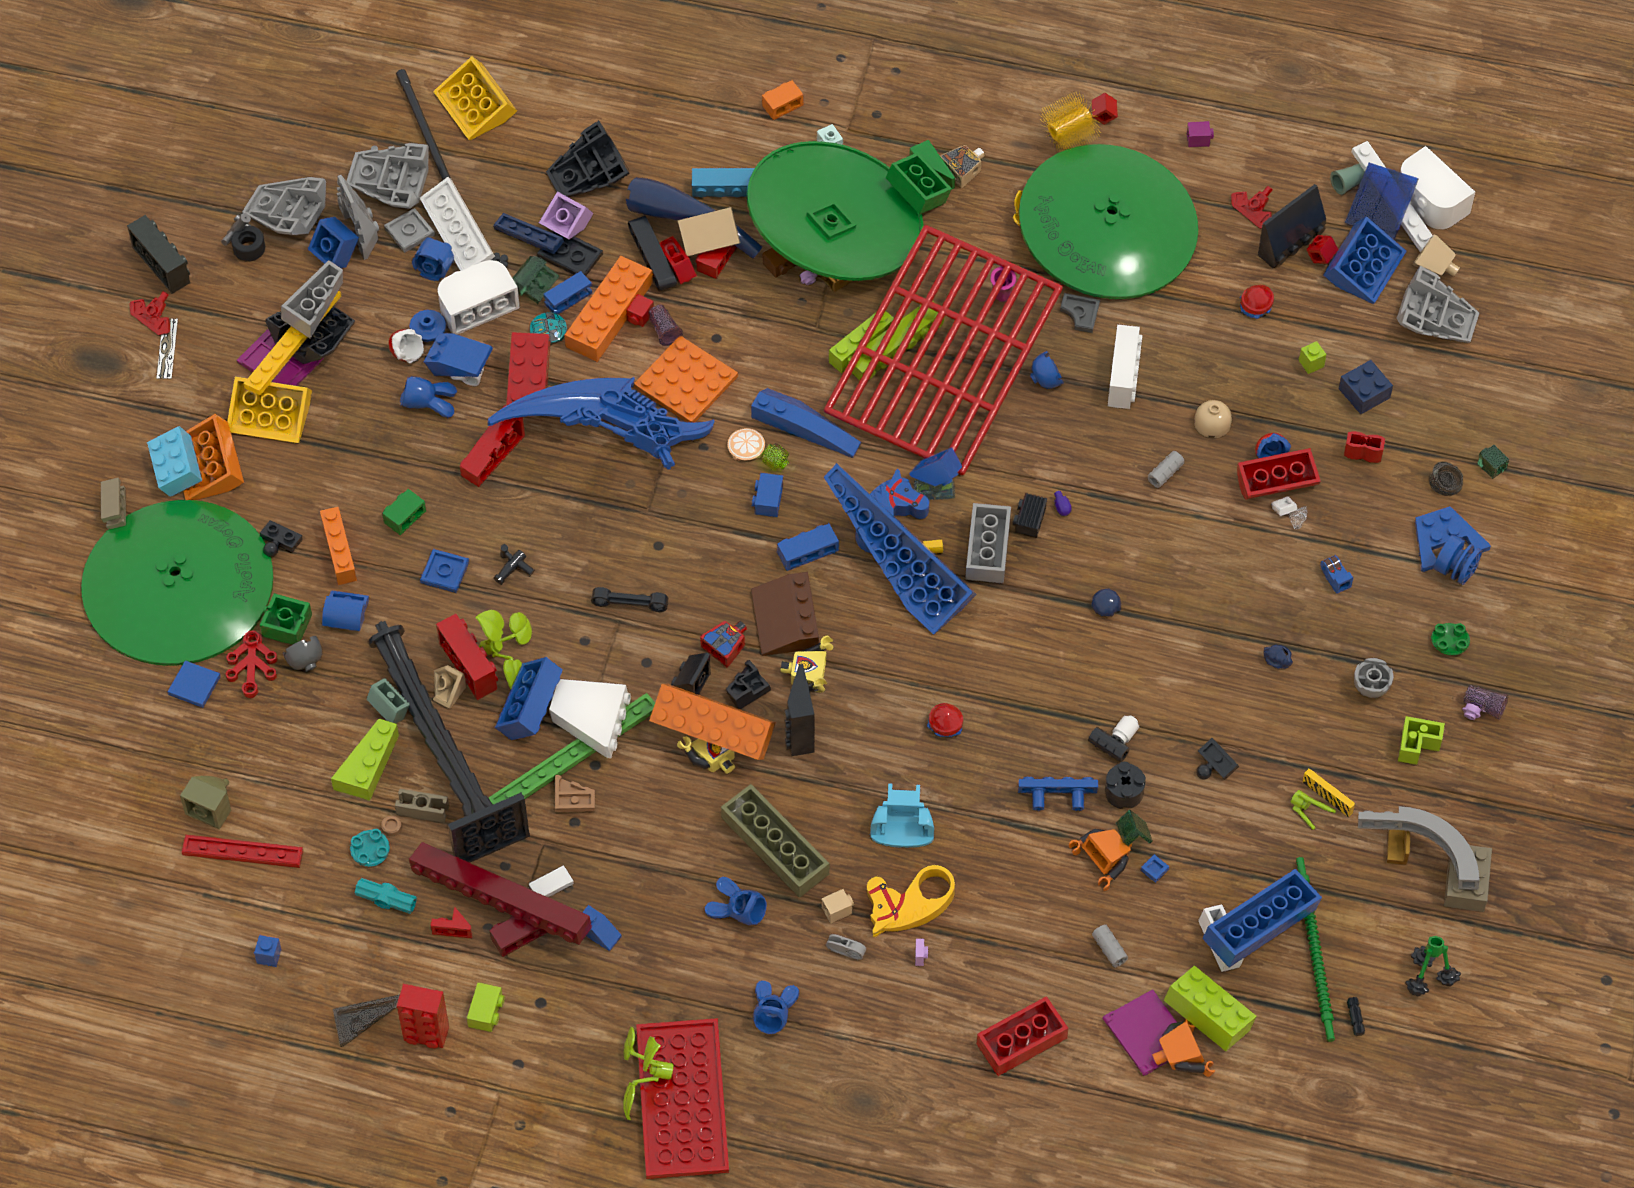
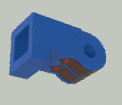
(1336, 574)

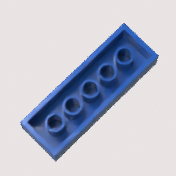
(1262, 918)

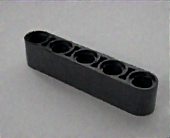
(652, 253)

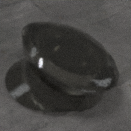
(1446, 479)

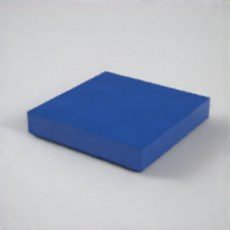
(444, 570)
(194, 684)

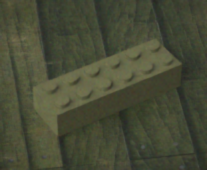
(775, 840)

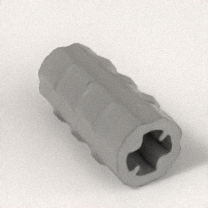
(1166, 469)
(1110, 946)

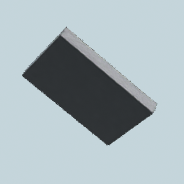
(573, 255)

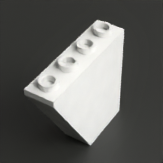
(591, 712)

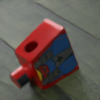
(724, 641)

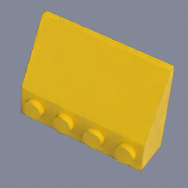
(474, 99)
(272, 415)

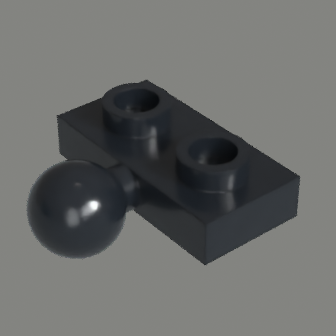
(279, 536)
(1216, 759)

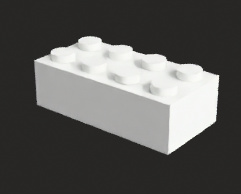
(1125, 367)

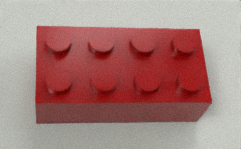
(528, 364)
(467, 656)
(423, 1016)
(1022, 1036)

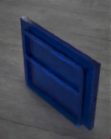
(1382, 198)

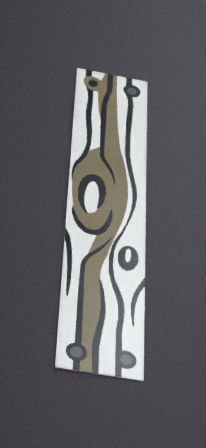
(166, 351)

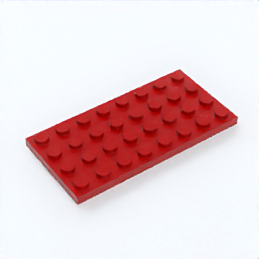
(687, 1113)

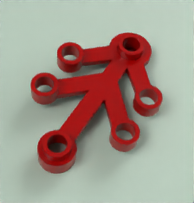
(250, 662)

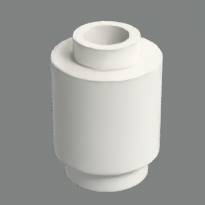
(1125, 729)

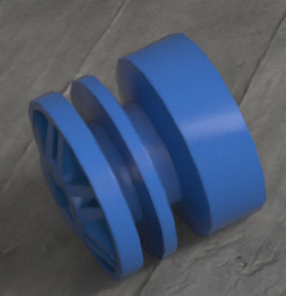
(1460, 561)

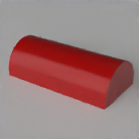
(1277, 474)

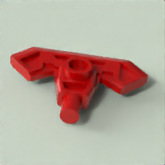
(1253, 207)
(151, 314)

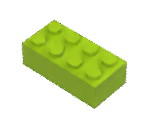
(1210, 1008)

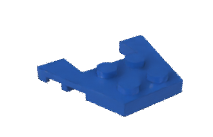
(1435, 530)

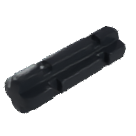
(1356, 1016)

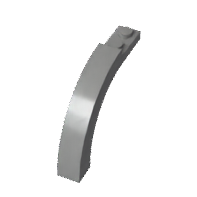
(1436, 830)

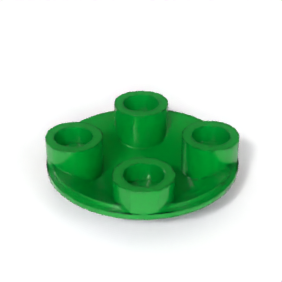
(1450, 638)

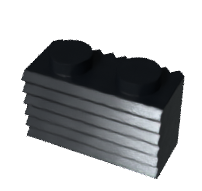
(1030, 516)

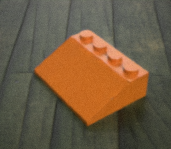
(215, 459)

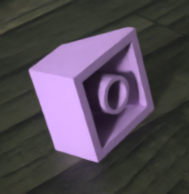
(565, 216)

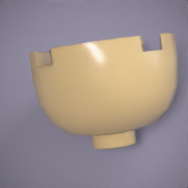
(1213, 419)

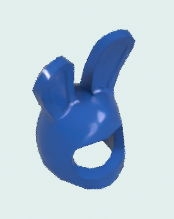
(421, 394)
(744, 905)
(772, 1011)

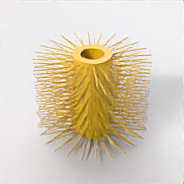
(1069, 123)

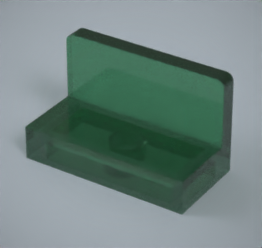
(1131, 827)

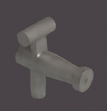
(241, 222)

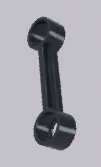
(603, 597)

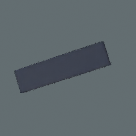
(528, 233)

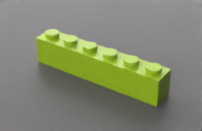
(896, 340)

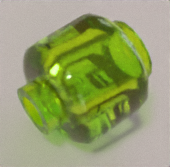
(775, 457)

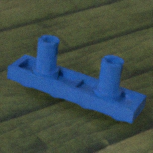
(1064, 785)

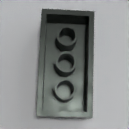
(159, 253)

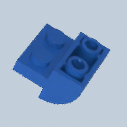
(344, 610)

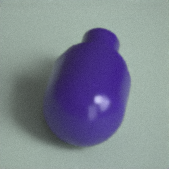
(1062, 504)

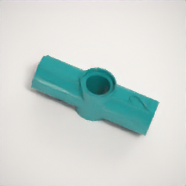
(385, 895)

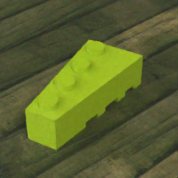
(366, 763)

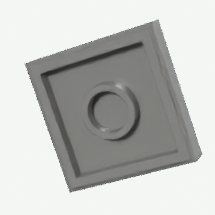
(409, 230)

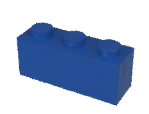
(807, 547)

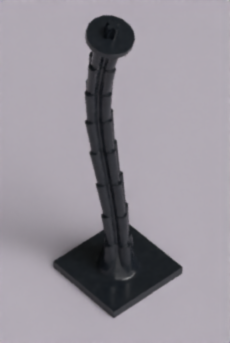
(485, 825)

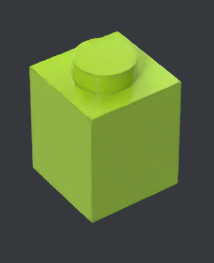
(1312, 357)

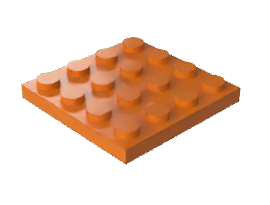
(686, 380)

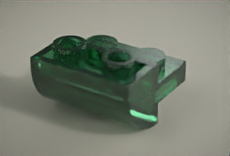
(534, 278)

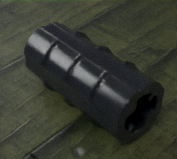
(1109, 744)

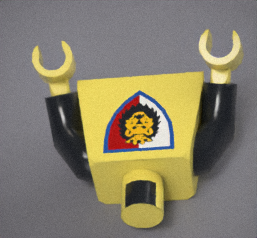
(814, 664)
(708, 755)

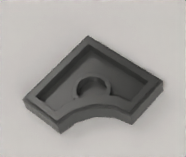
(1081, 310)

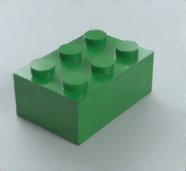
(918, 183)

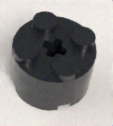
(1125, 785)

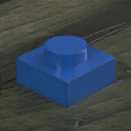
(1154, 868)

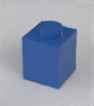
(267, 951)

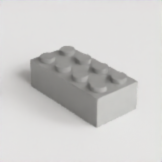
(988, 543)

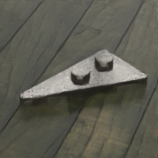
(357, 1018)

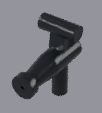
(512, 563)

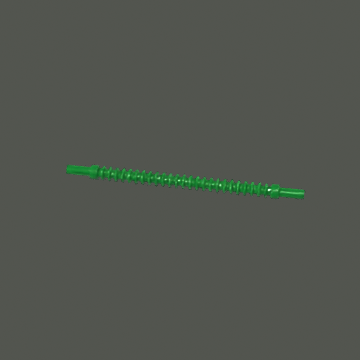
(1326, 1017)

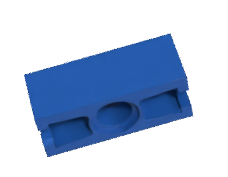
(568, 293)

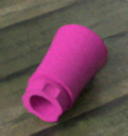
(1007, 287)

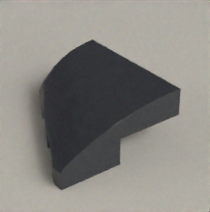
(747, 686)

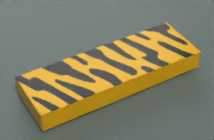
(1328, 792)

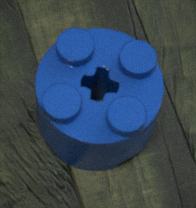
(433, 259)

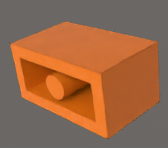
(782, 99)

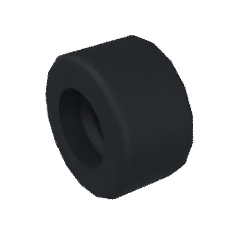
(250, 252)

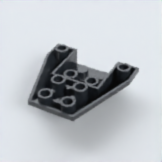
(324, 339)

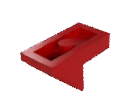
(455, 928)

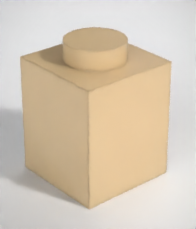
(837, 905)

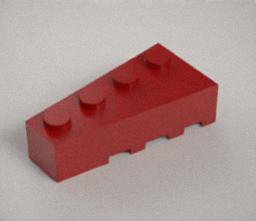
(492, 449)

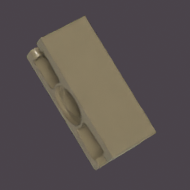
(113, 503)
(426, 812)

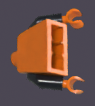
(1106, 851)
(1182, 1050)

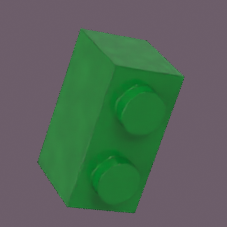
(404, 511)

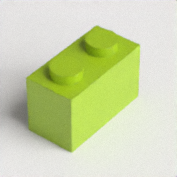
(485, 1006)

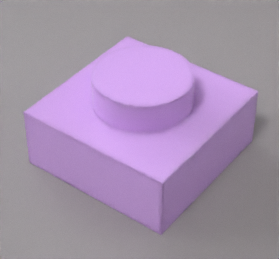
(921, 952)

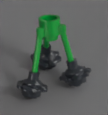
(1424, 957)

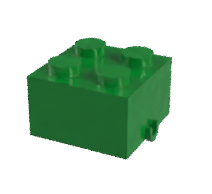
(285, 619)

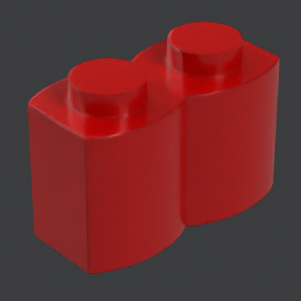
(1364, 447)

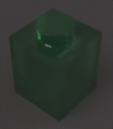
(1493, 461)

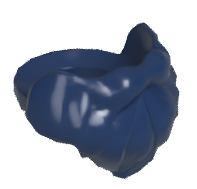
(1276, 657)

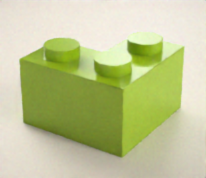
(1419, 734)

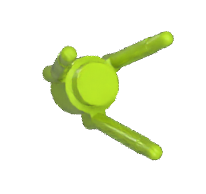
(1302, 801)

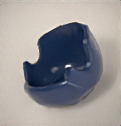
(1106, 602)

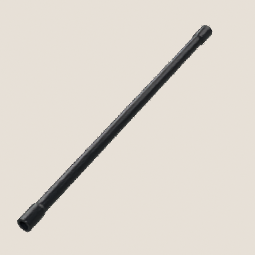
(406, 85)

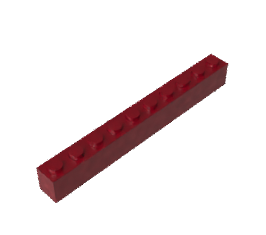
(500, 893)

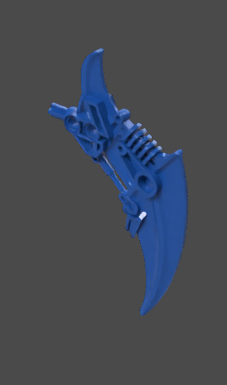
(615, 402)

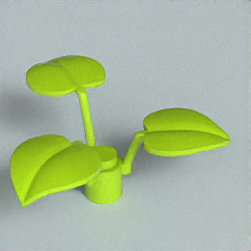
(492, 625)
(657, 1068)

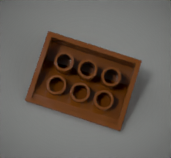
(785, 614)

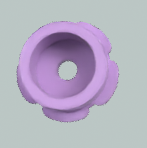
(808, 277)
(1471, 711)

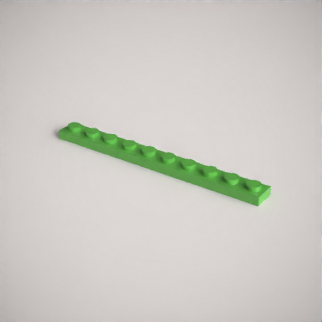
(569, 756)

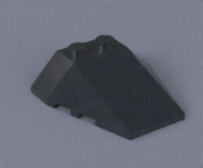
(588, 163)

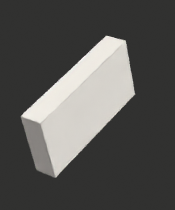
(552, 882)

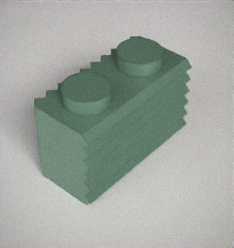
(388, 701)

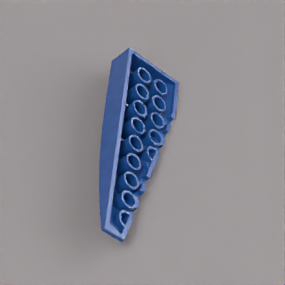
(916, 573)

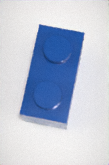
(769, 494)

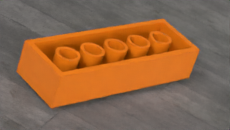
(607, 308)
(712, 721)

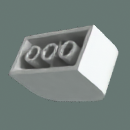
(1440, 194)
(477, 296)

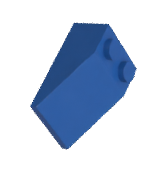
(457, 356)

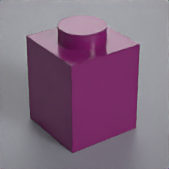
(1199, 134)

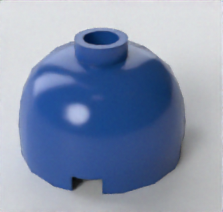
(1045, 372)

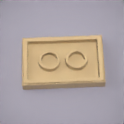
(709, 231)

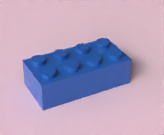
(529, 698)

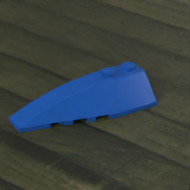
(801, 420)

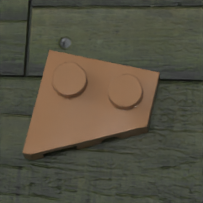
(572, 796)

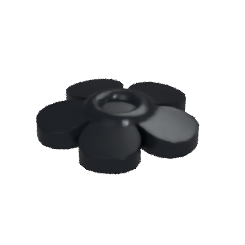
(503, 259)

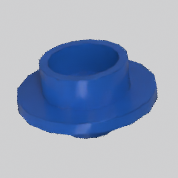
(428, 324)

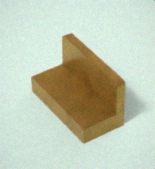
(1398, 847)

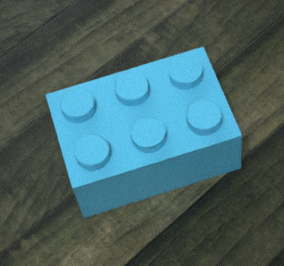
(174, 461)

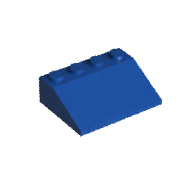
(1365, 261)

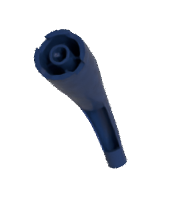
(667, 202)

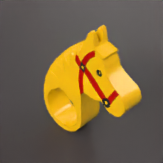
(907, 910)

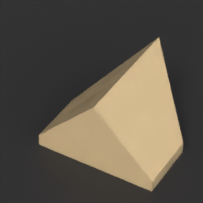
(448, 685)

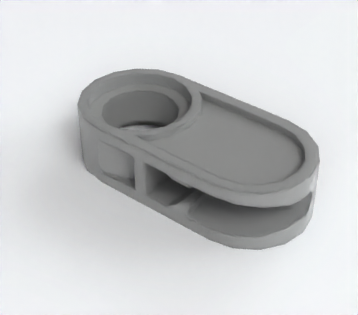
(846, 946)

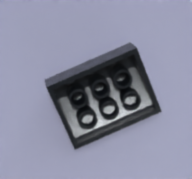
(1292, 227)
(800, 717)

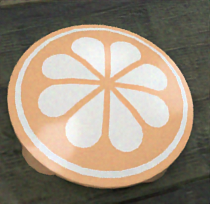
(746, 444)

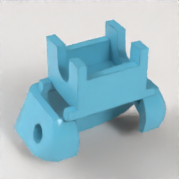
(902, 820)

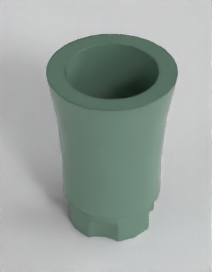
(1346, 178)

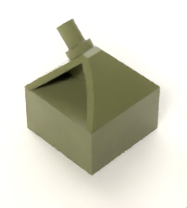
(207, 800)

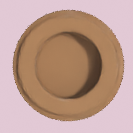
(391, 825)

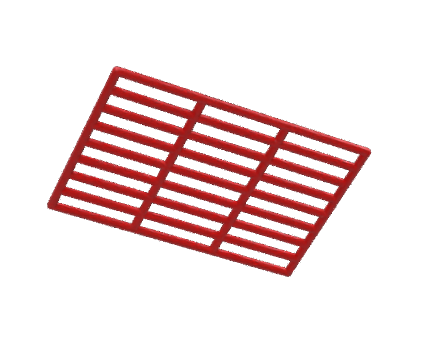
(959, 319)

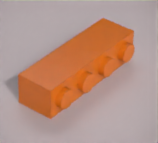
(338, 545)

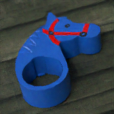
(899, 500)

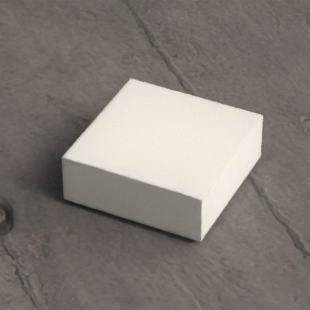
(1284, 506)

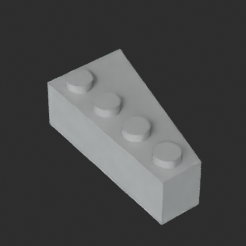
(312, 299)

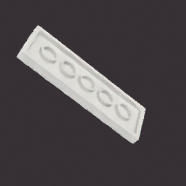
(456, 224)

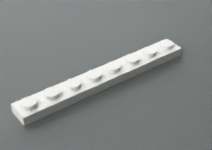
(1411, 222)

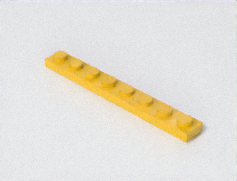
(278, 357)

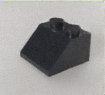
(693, 673)

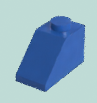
(602, 929)

